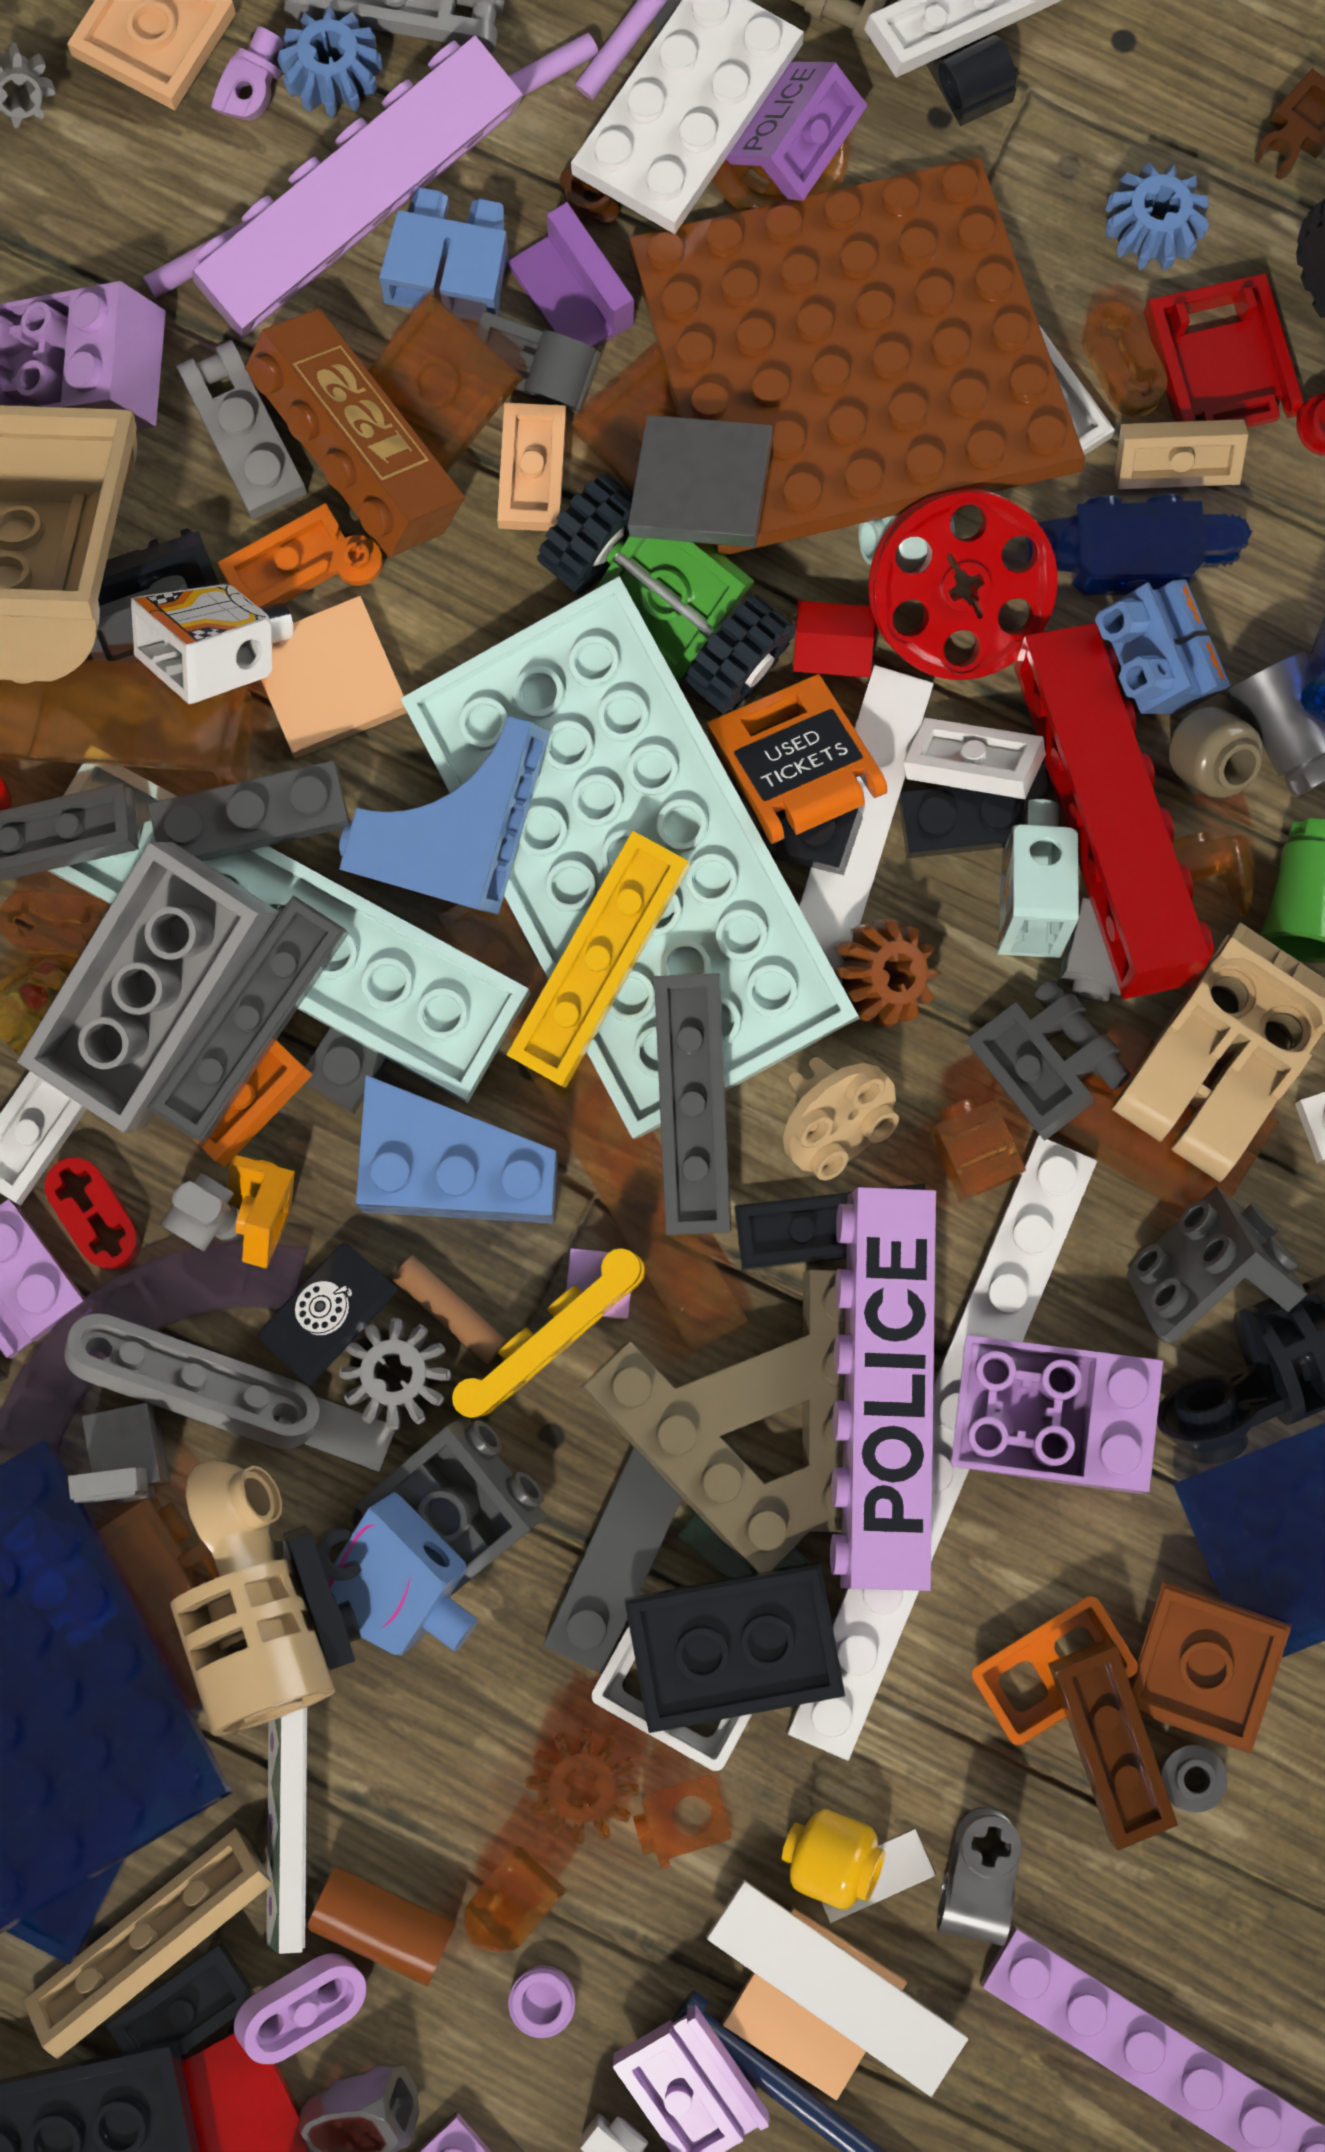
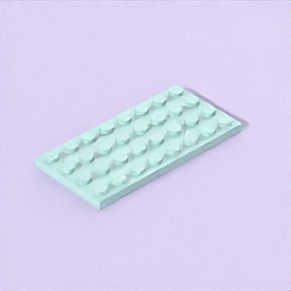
(618, 762)

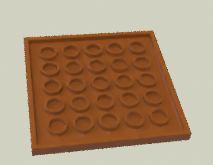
(873, 340)

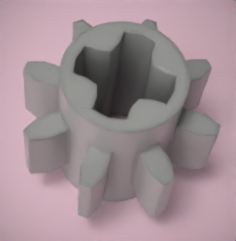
(21, 70)

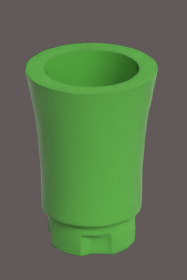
(1298, 900)

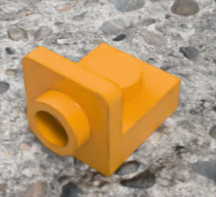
(265, 1204)

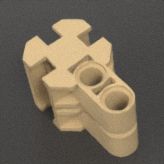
(1252, 1071)

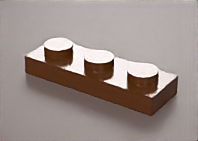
(1113, 1744)

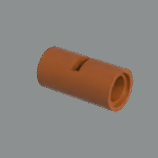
(380, 1926)

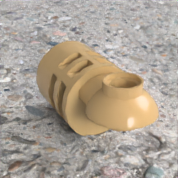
(251, 1625)

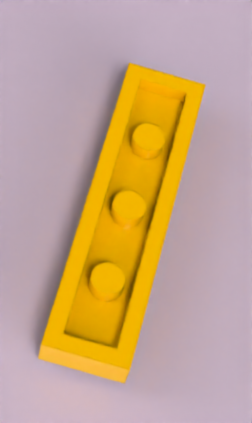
(599, 959)

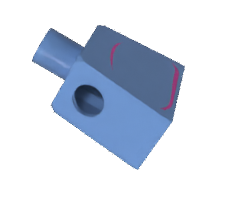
(403, 1580)

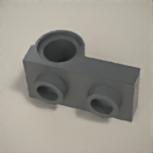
(551, 363)

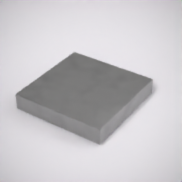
(701, 481)

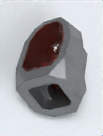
(363, 2112)

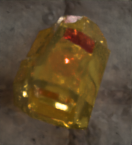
(28, 996)

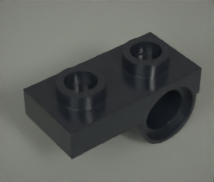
(976, 78)

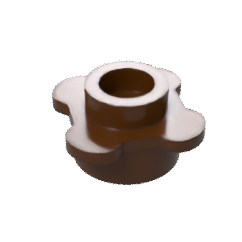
(599, 208)

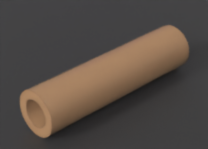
(449, 1309)

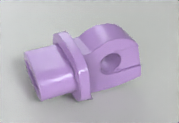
(252, 68)

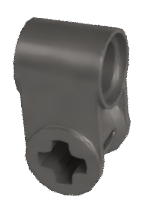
(977, 1889)

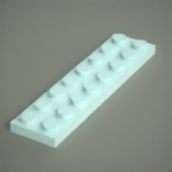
(386, 981)

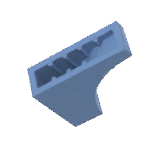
(461, 842)

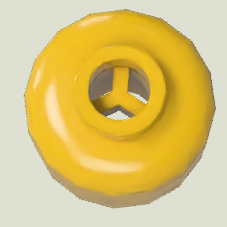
(834, 1859)

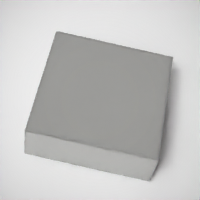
(108, 1485)

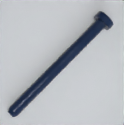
(782, 2087)

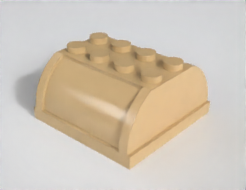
(56, 530)

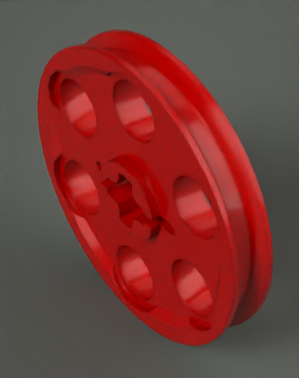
(935, 578)

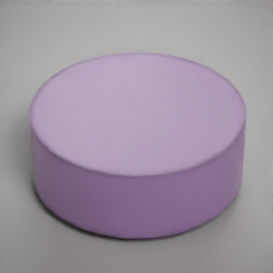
(542, 2001)

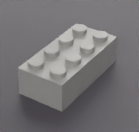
(146, 984)

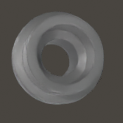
(1173, 1775)

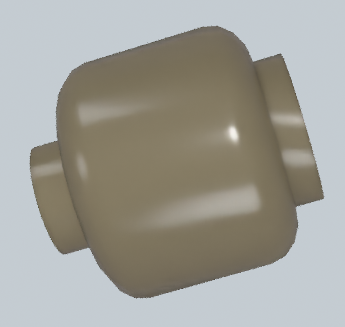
(1216, 752)

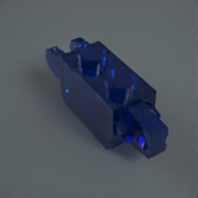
(1125, 545)

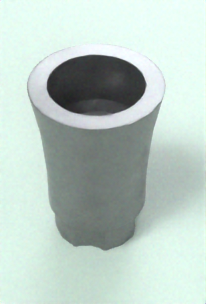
(1288, 732)

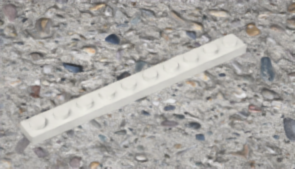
(997, 1308)

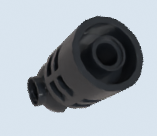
(1280, 1380)

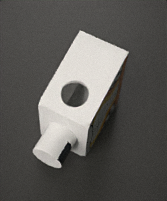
(207, 639)

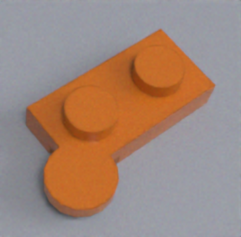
(300, 559)

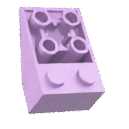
(83, 351)
(1057, 1414)

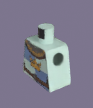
(1038, 884)

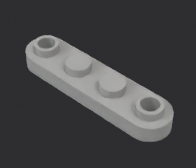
(191, 1381)

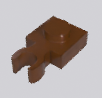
(1299, 124)

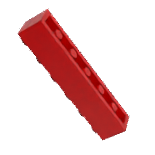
(1110, 800)

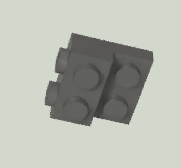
(466, 1493)

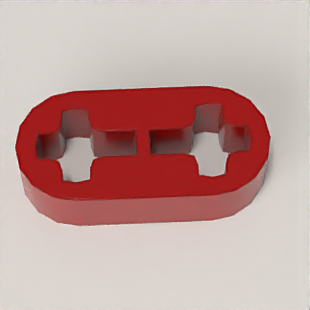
(80, 1222)

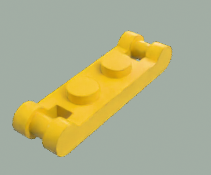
(530, 1353)

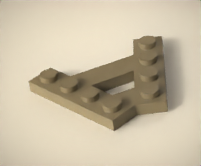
(683, 1426)

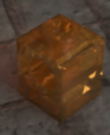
(976, 1148)

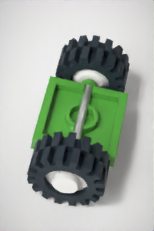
(679, 590)

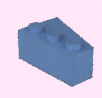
(448, 1164)

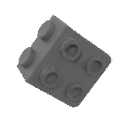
(1206, 1258)

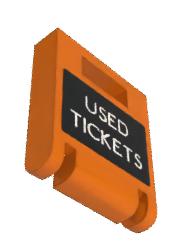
(798, 765)

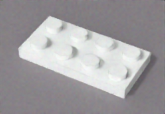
(686, 106)

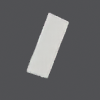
(348, 1435)
(903, 1868)

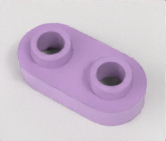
(299, 2009)

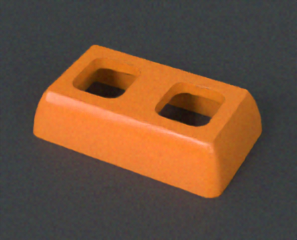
(1039, 1650)

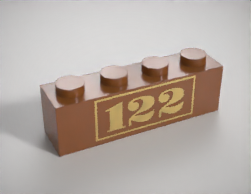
(353, 432)

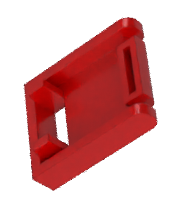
(1228, 368)

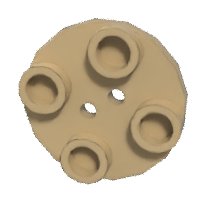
(838, 1116)

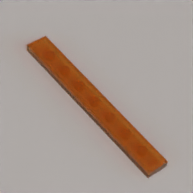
(613, 1160)

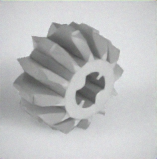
(381, 1390)

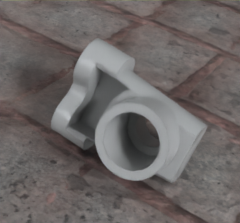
(202, 1212)

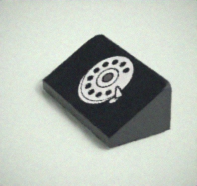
(327, 1313)

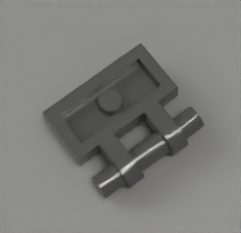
(1033, 1072)

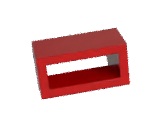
(833, 639)

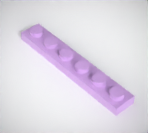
(1147, 2051)

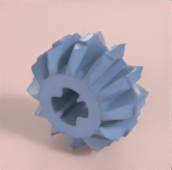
(324, 43)
(1160, 195)

